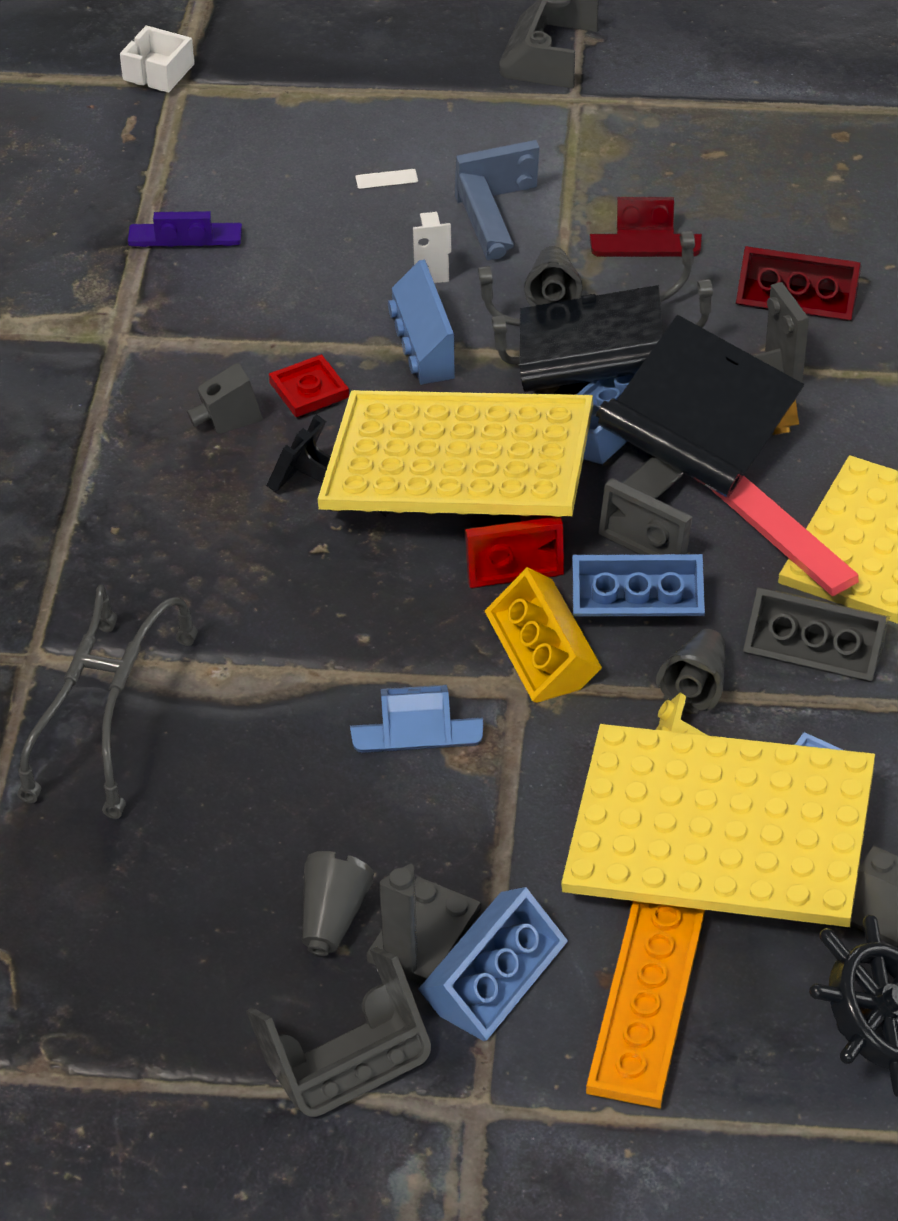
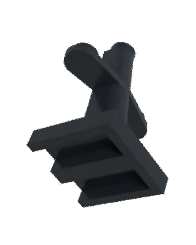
(303, 457)

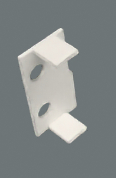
(438, 247)

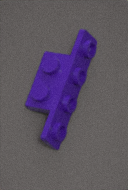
(183, 230)

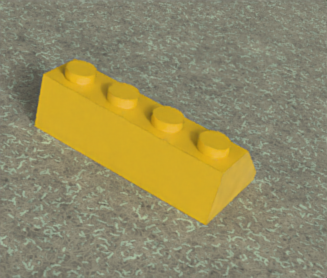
(542, 637)

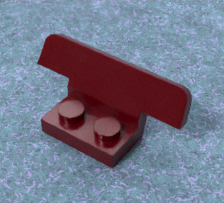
(642, 230)

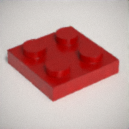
(308, 385)

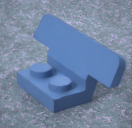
(416, 721)

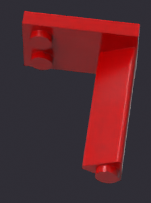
(504, 550)

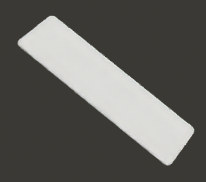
(386, 178)

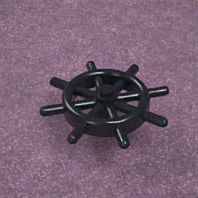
(862, 1013)

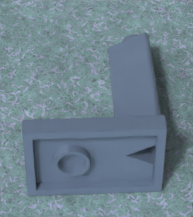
(489, 174)

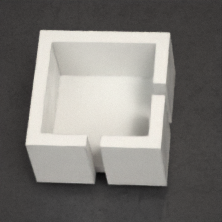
(157, 58)

